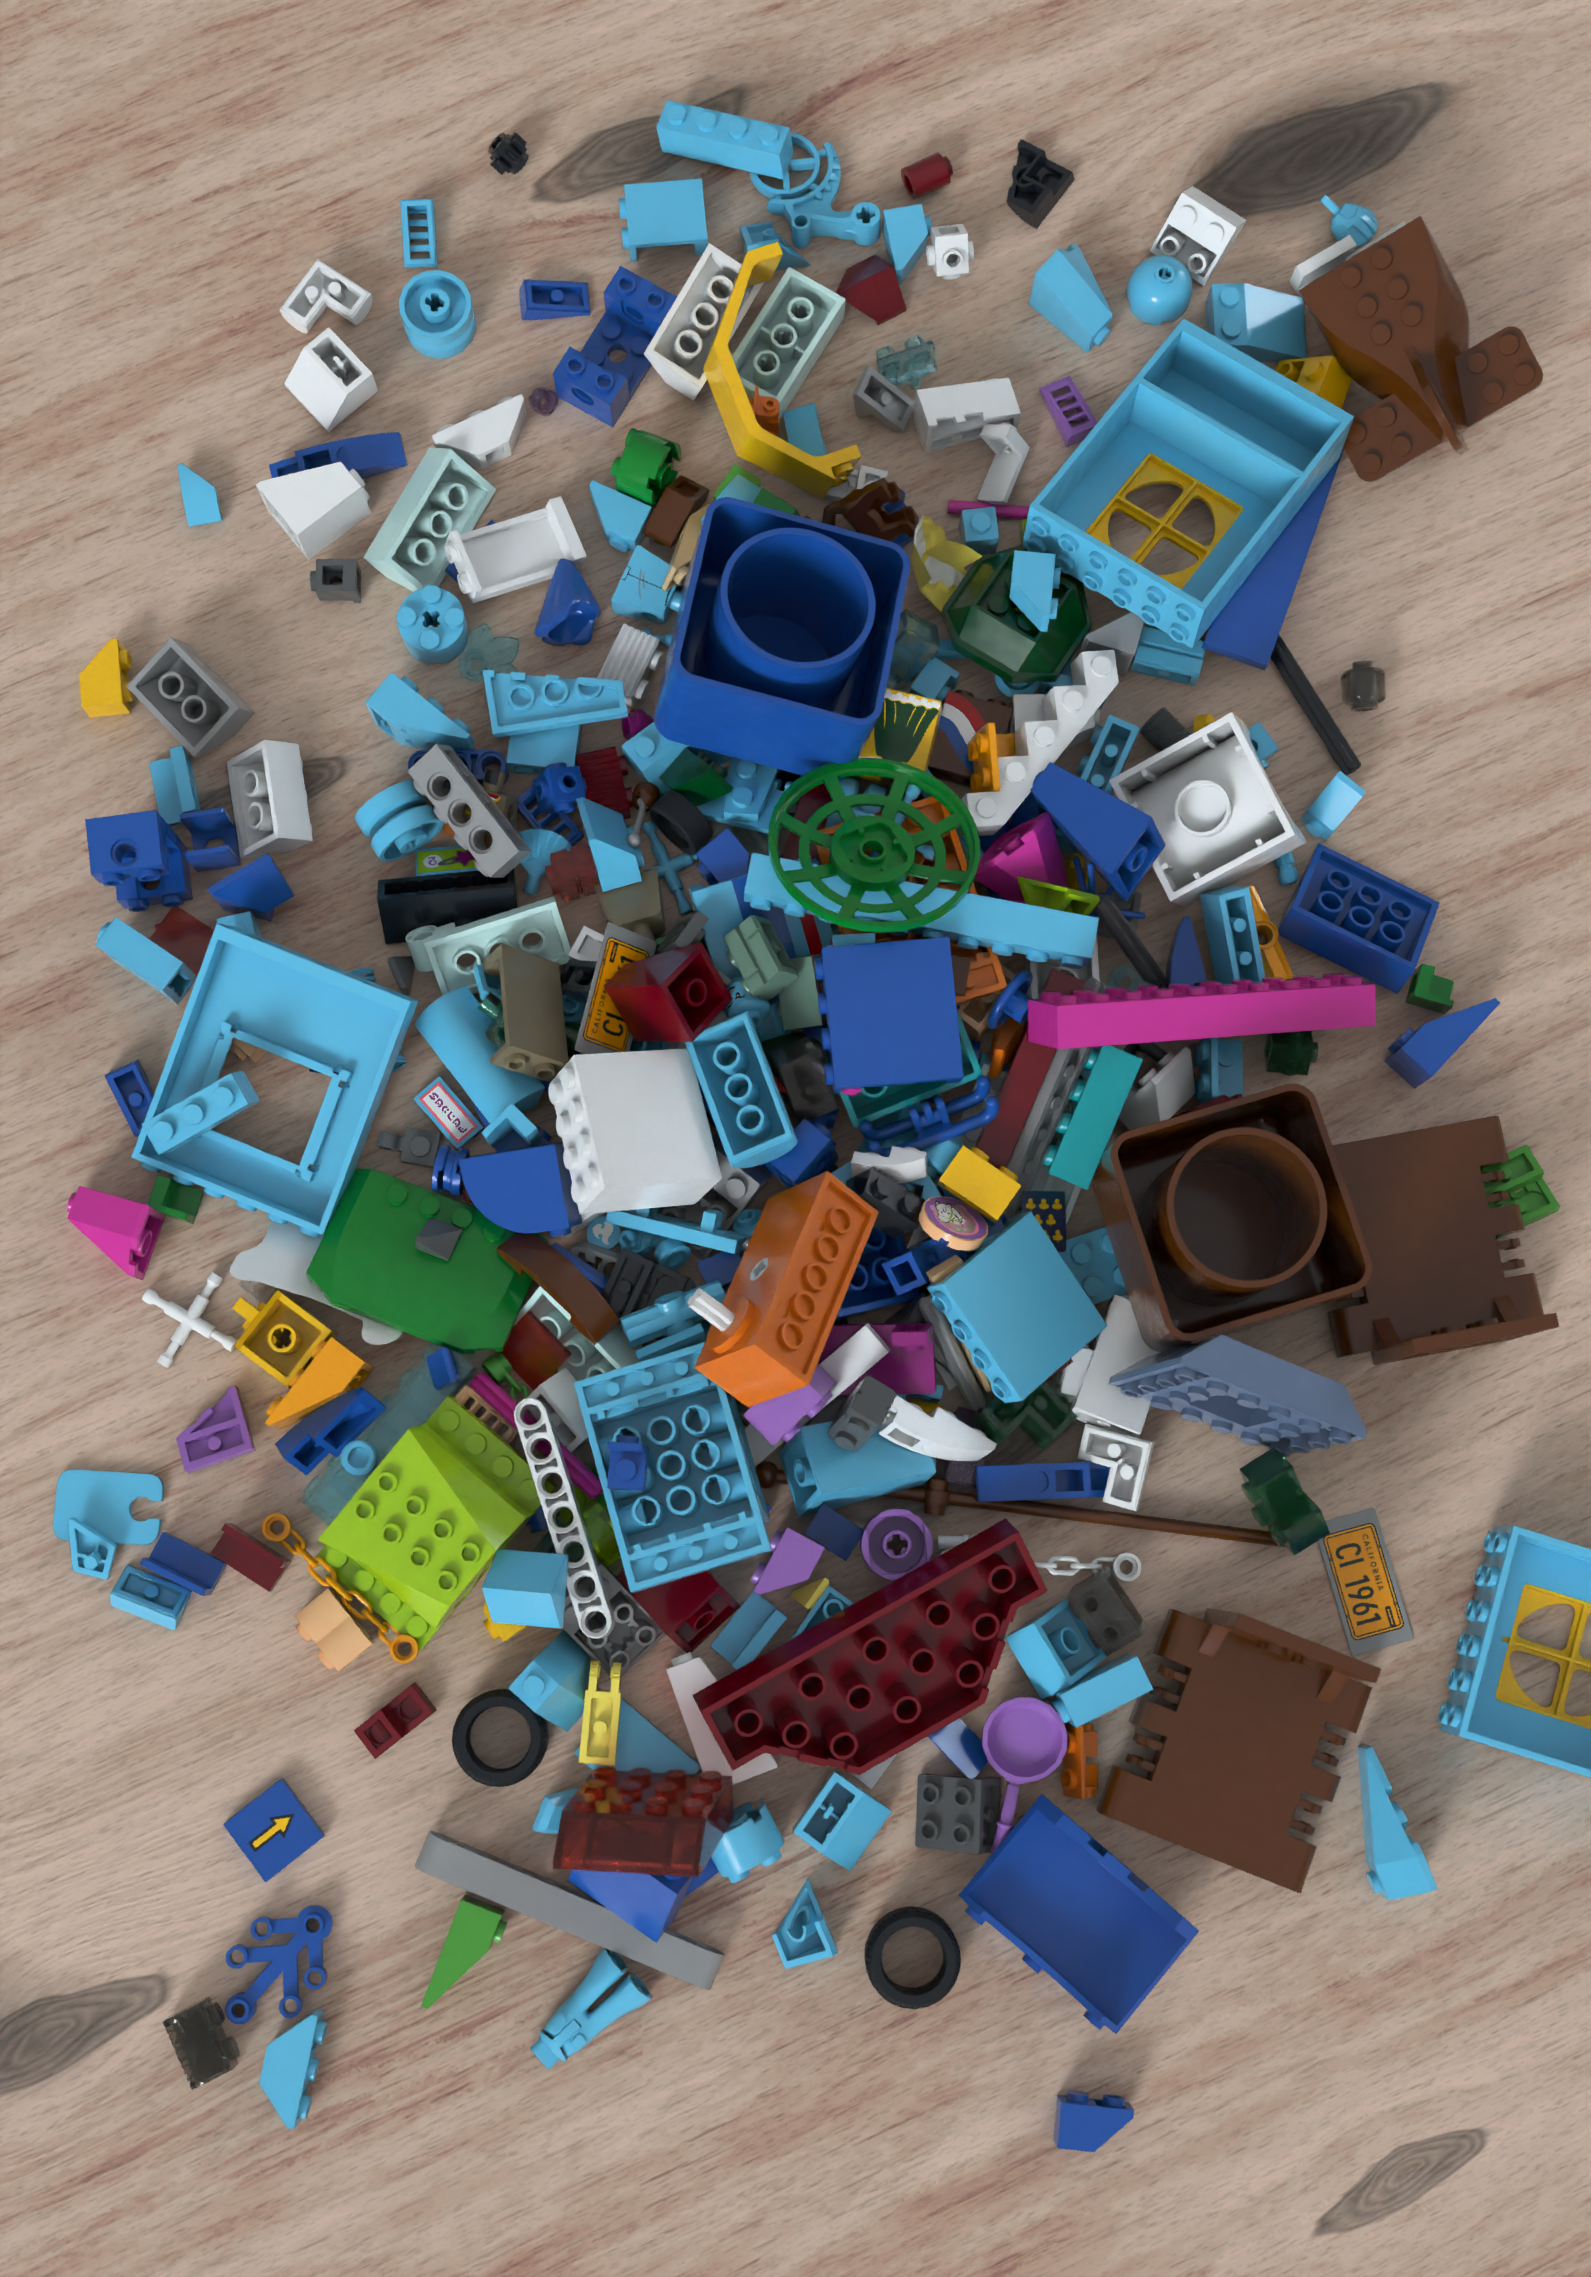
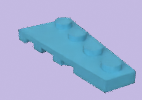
(541, 703)

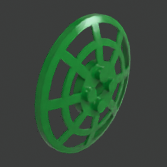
(879, 835)

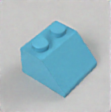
(607, 837)
(1054, 1649)

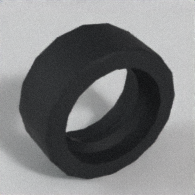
(681, 822)

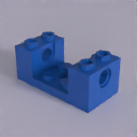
(629, 324)
(135, 850)
(809, 1157)

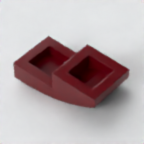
(395, 1720)

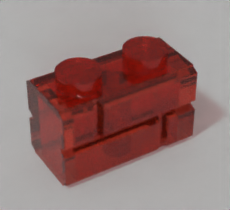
(572, 873)

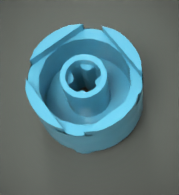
(415, 622)
(748, 1842)

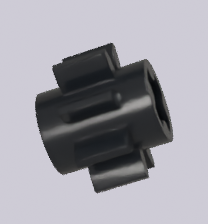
(508, 153)

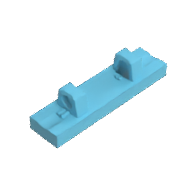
(705, 1234)

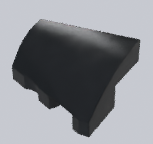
(1036, 184)

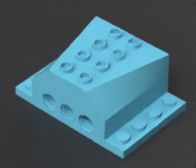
(701, 1480)

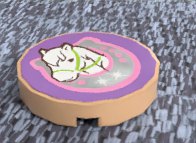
(953, 1222)

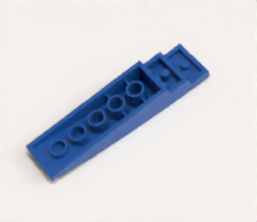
(1255, 613)

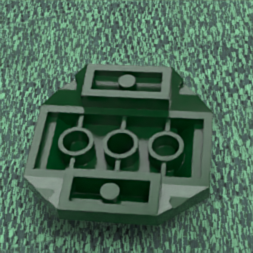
(1004, 640)

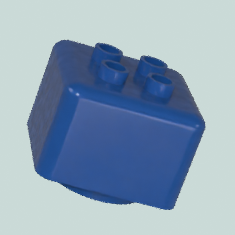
(781, 639)

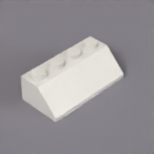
(691, 324)

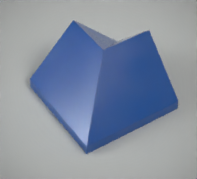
(253, 888)

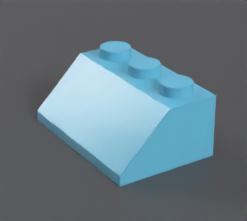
(652, 754)

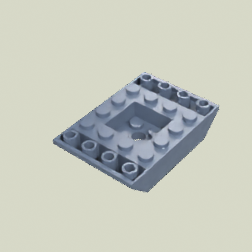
(1246, 1395)

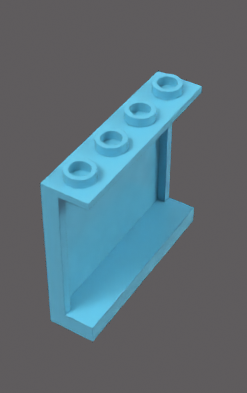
(1018, 1309)

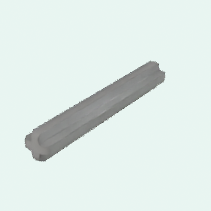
(953, 1355)

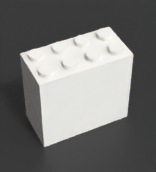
(634, 1130)

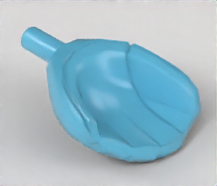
(1351, 220)

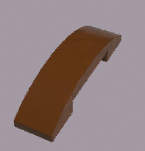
(562, 1282)

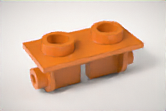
(766, 412)
(1078, 1777)

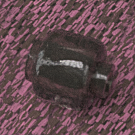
(1363, 686)

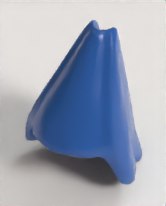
(568, 608)

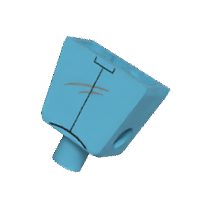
(641, 590)

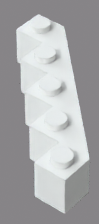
(1044, 741)

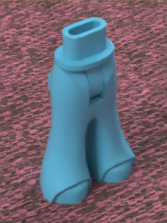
(574, 2024)

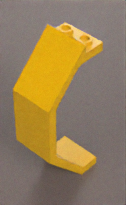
(748, 438)

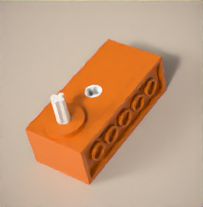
(785, 1291)

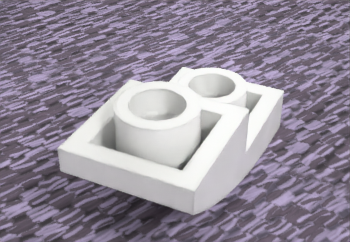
(902, 1164)

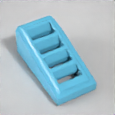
(418, 207)

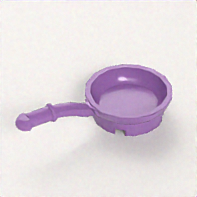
(1023, 1744)

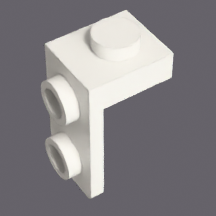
(1007, 462)

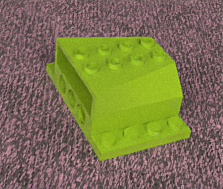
(431, 1520)

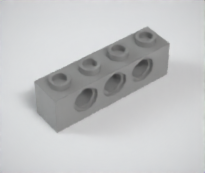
(507, 845)

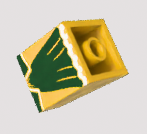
(904, 731)

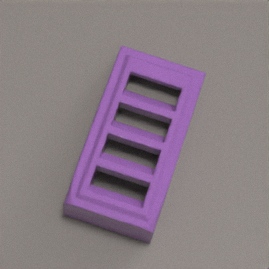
(1069, 434)

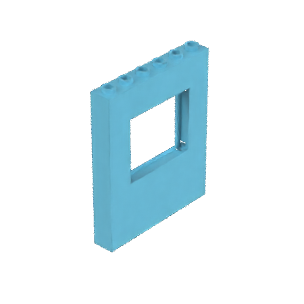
(304, 1015)

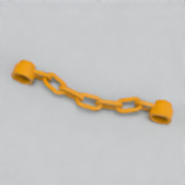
(267, 1530)

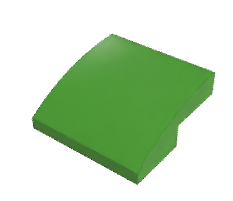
(1523, 1172)

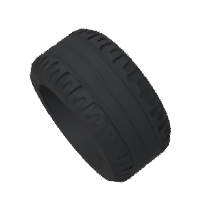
(473, 1765)
(918, 1996)

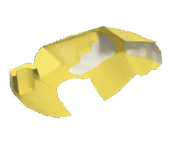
(939, 562)

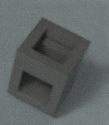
(337, 570)

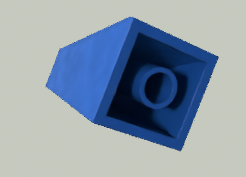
(1100, 827)

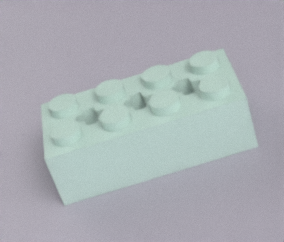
(788, 337)

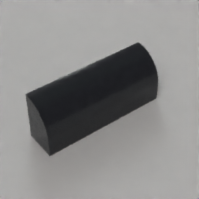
(442, 900)

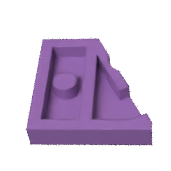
(217, 1435)

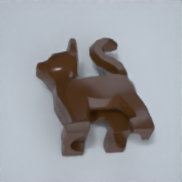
(866, 513)

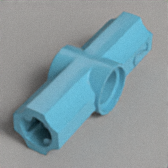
(667, 1315)

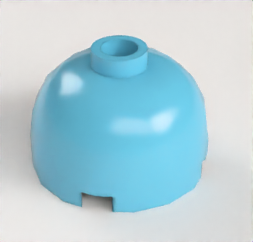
(1159, 290)

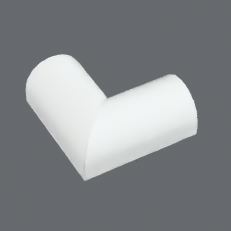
(322, 289)
(1127, 1460)

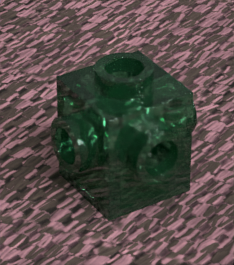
(1290, 1052)

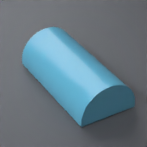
(742, 1093)

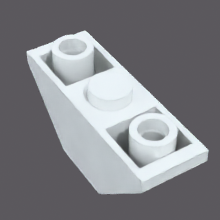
(485, 434)

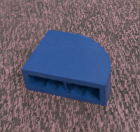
(523, 1189)
(641, 1900)

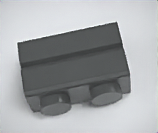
(861, 1414)

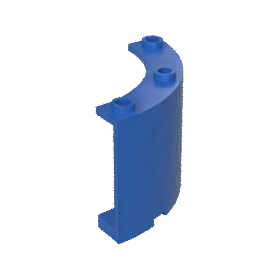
(1078, 1914)

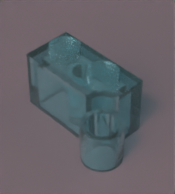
(914, 646)

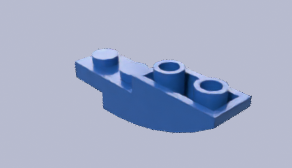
(365, 454)
(1041, 1481)

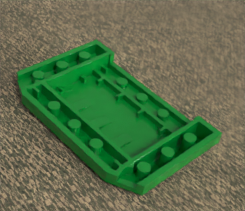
(375, 1271)

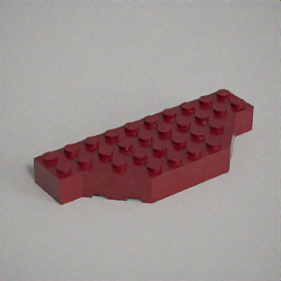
(881, 1666)

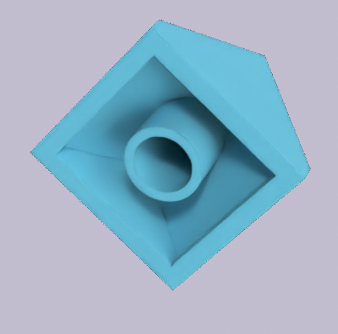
(527, 1588)

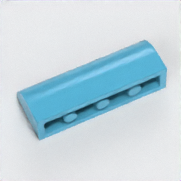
(458, 1037)

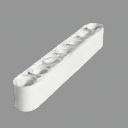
(551, 1504)

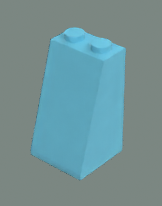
(828, 1474)

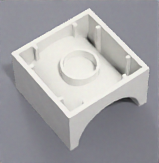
(1209, 809)

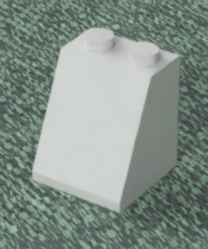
(316, 505)

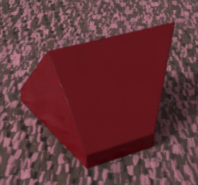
(873, 289)

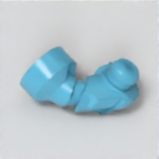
(667, 1251)

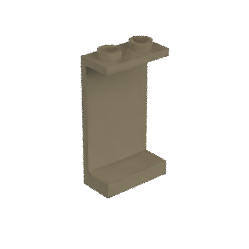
(530, 1013)

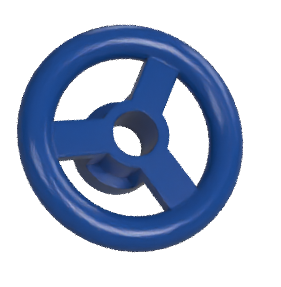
(1012, 1001)

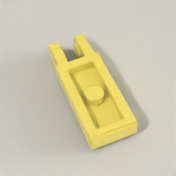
(601, 1718)

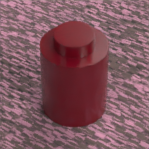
(926, 175)

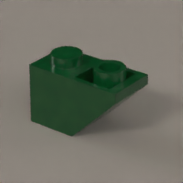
(696, 778)

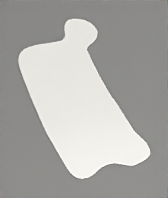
(283, 1263)

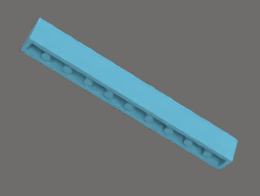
(973, 923)

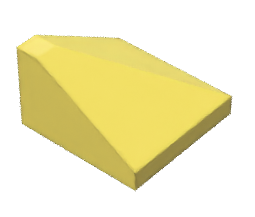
(810, 1593)

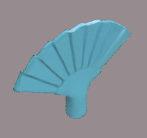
(542, 844)

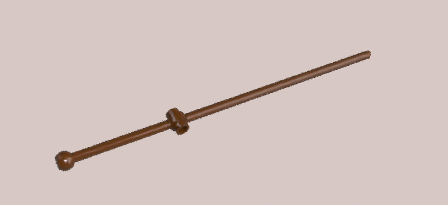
(937, 1497)

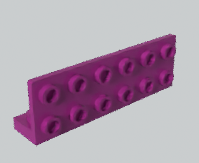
(906, 1367)

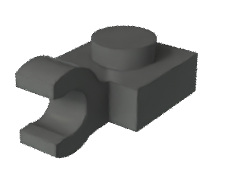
(416, 1148)

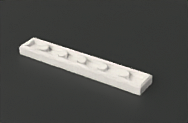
(844, 1366)

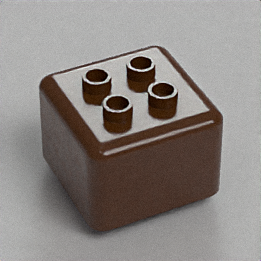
(1230, 1217)

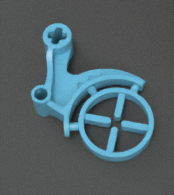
(812, 213)

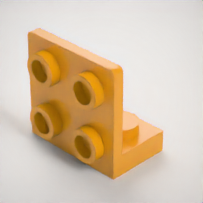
(984, 752)

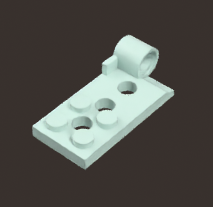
(441, 946)

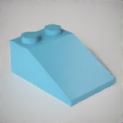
(1257, 321)

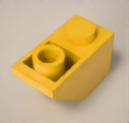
(105, 682)

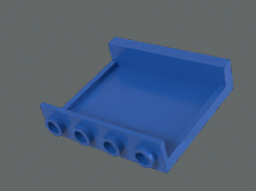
(889, 1014)

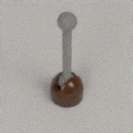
(649, 795)

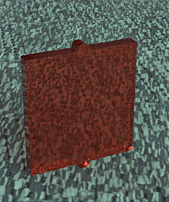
(183, 937)
(534, 1351)

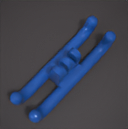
(933, 1123)

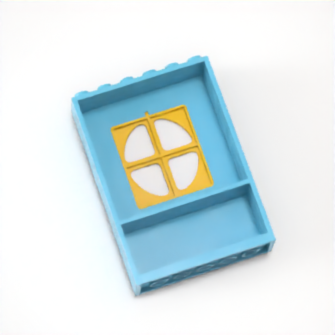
(1222, 435)
(1484, 1699)

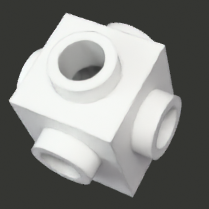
(949, 251)

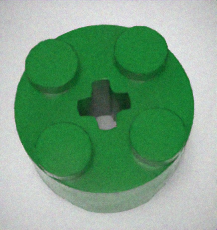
(645, 466)

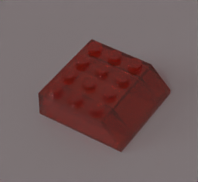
(644, 1822)

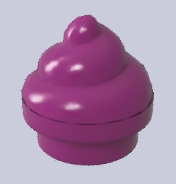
(635, 722)

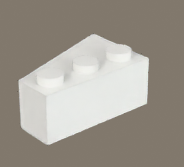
(959, 411)

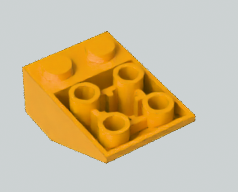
(330, 1374)

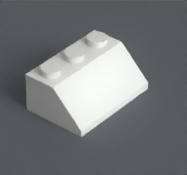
(269, 799)

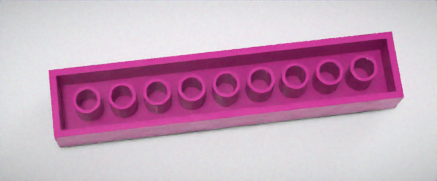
(1200, 1011)

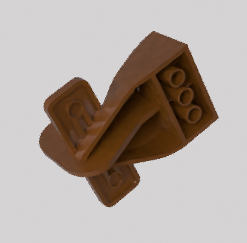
(1405, 338)

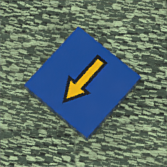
(274, 1829)

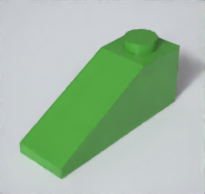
(468, 1939)

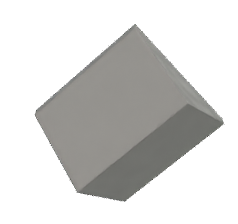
(1119, 635)

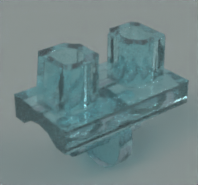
(908, 364)

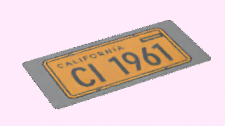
(602, 1025)
(1364, 1583)

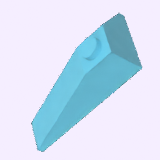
(1393, 1858)

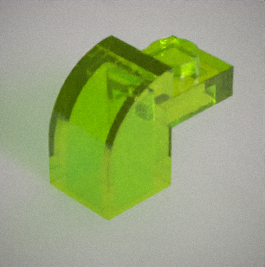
(598, 1527)

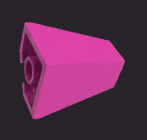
(1024, 852)
(117, 1227)

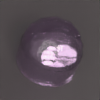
(546, 394)

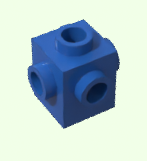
(559, 788)

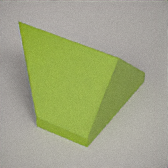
(1057, 897)

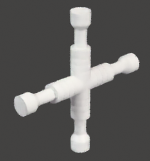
(189, 1319)

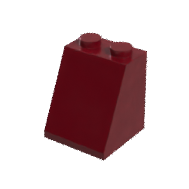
(669, 994)
(686, 1607)

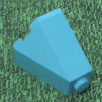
(1071, 298)
(556, 1682)

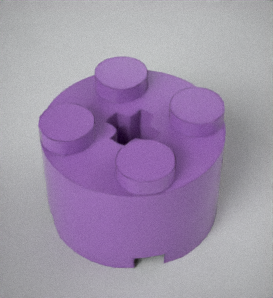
(908, 1529)

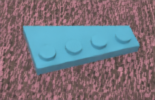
(751, 790)

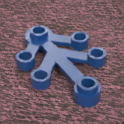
(283, 1959)

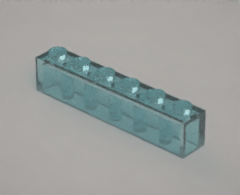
(407, 1408)

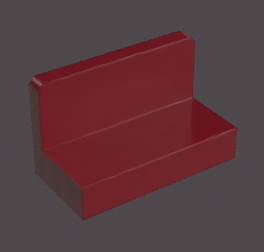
(250, 1557)

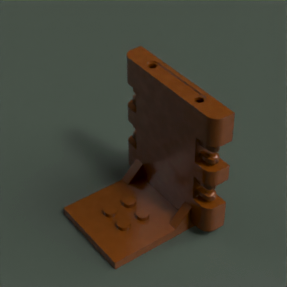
(1434, 1246)
(1239, 1742)

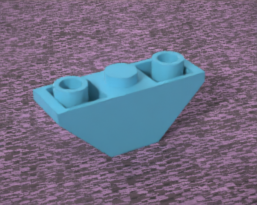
(290, 2067)

